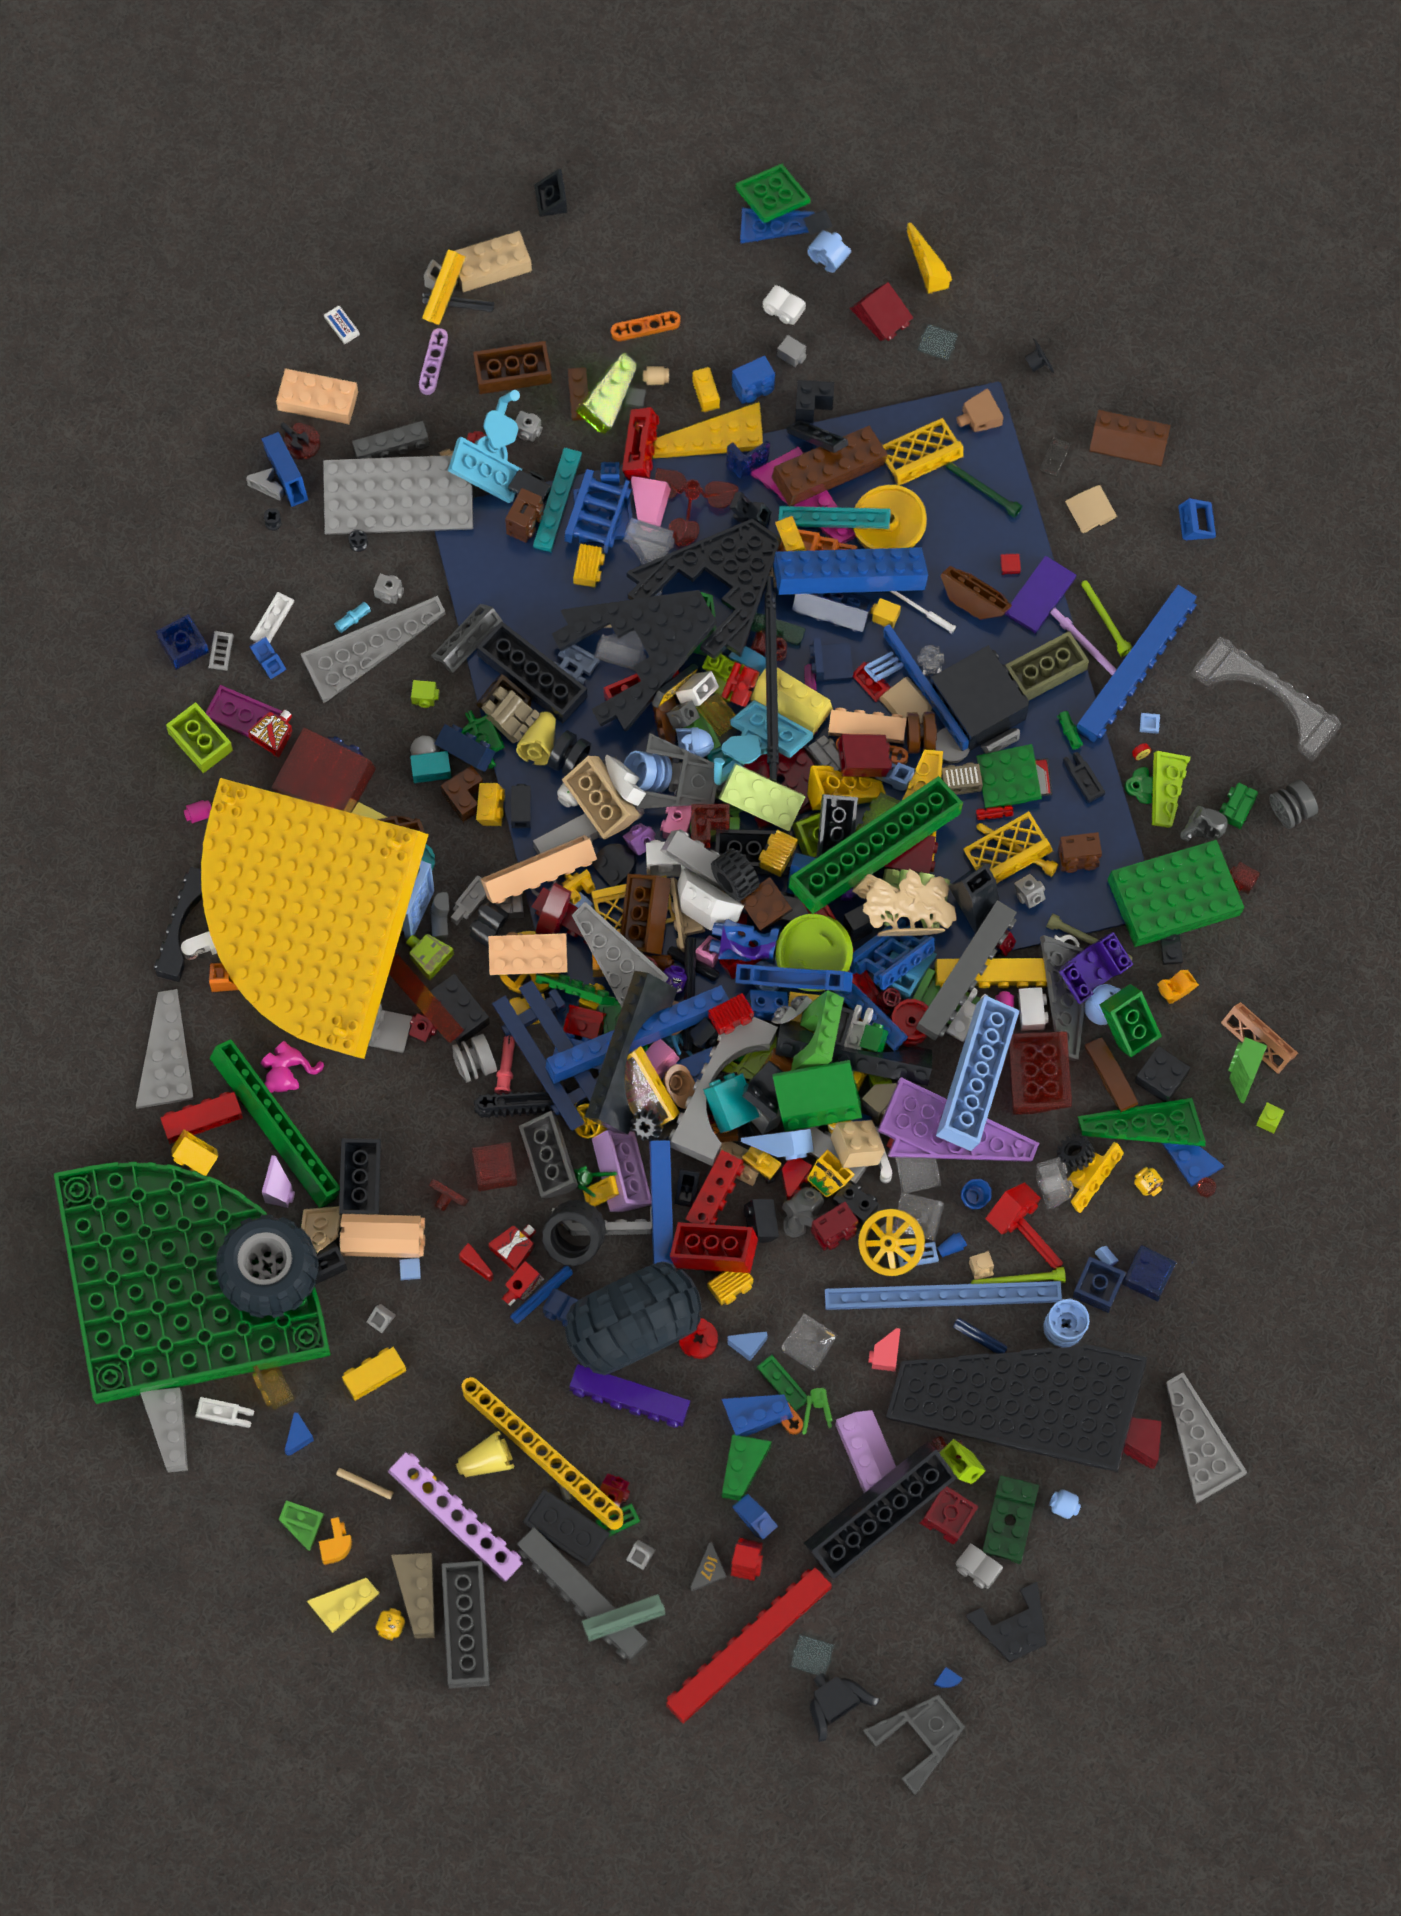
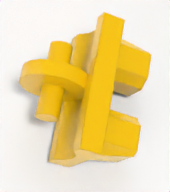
(578, 882)
(761, 1162)

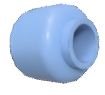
(1065, 1504)

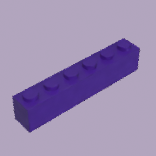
(630, 1395)

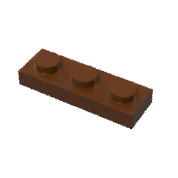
(578, 390)

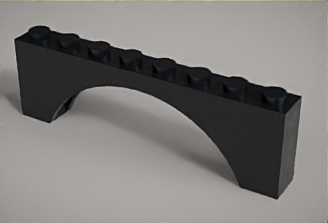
(911, 1064)
(609, 1100)

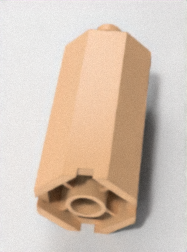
(382, 1235)

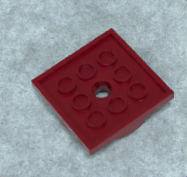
(796, 775)

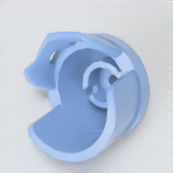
(695, 741)
(1092, 1006)

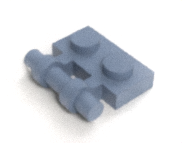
(579, 659)

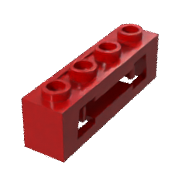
(647, 424)

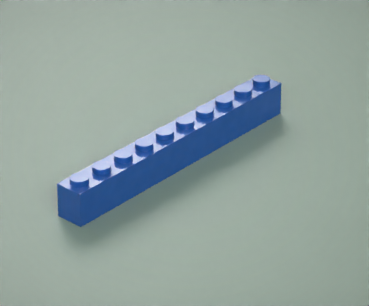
(1136, 663)
(655, 1028)

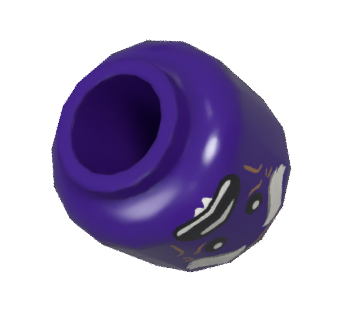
(676, 977)

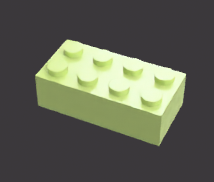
(761, 797)

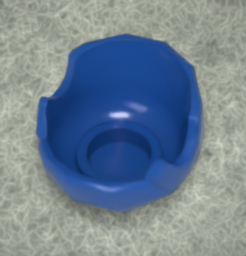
(972, 1189)

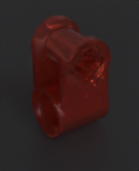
(759, 646)

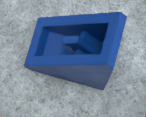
(610, 473)
(298, 1436)

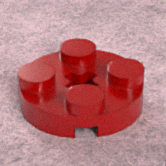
(708, 1344)

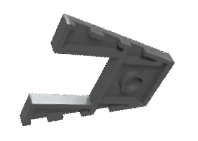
(695, 781)
(934, 1725)

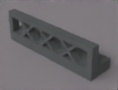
(467, 638)

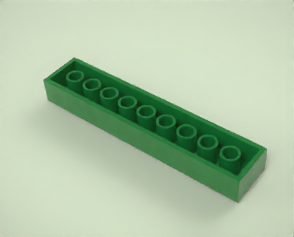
(875, 845)

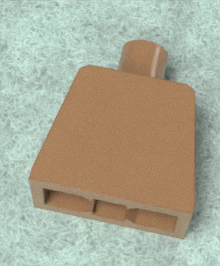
(981, 412)

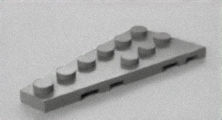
(166, 1063)

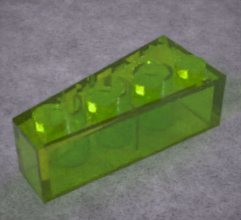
(606, 397)

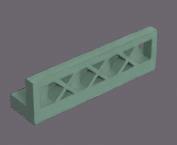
(623, 1617)

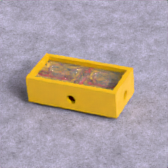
(645, 1087)

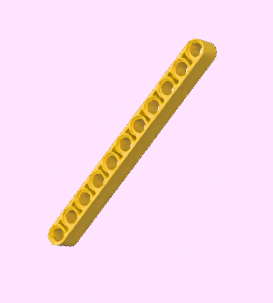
(546, 1461)

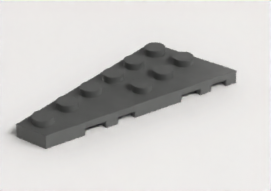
(1065, 1010)

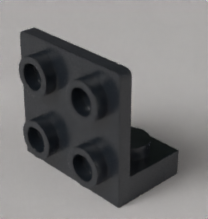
(761, 1090)

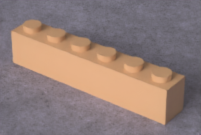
(538, 869)

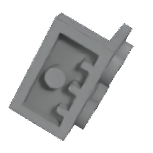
(390, 1031)

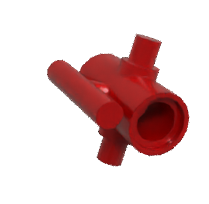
(740, 684)

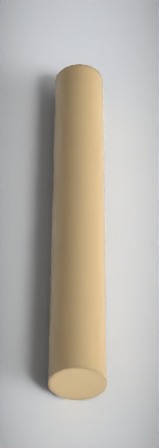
(364, 1483)

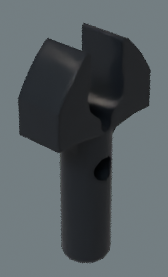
(301, 437)

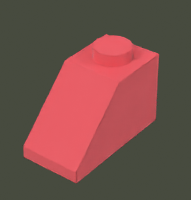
(885, 1352)

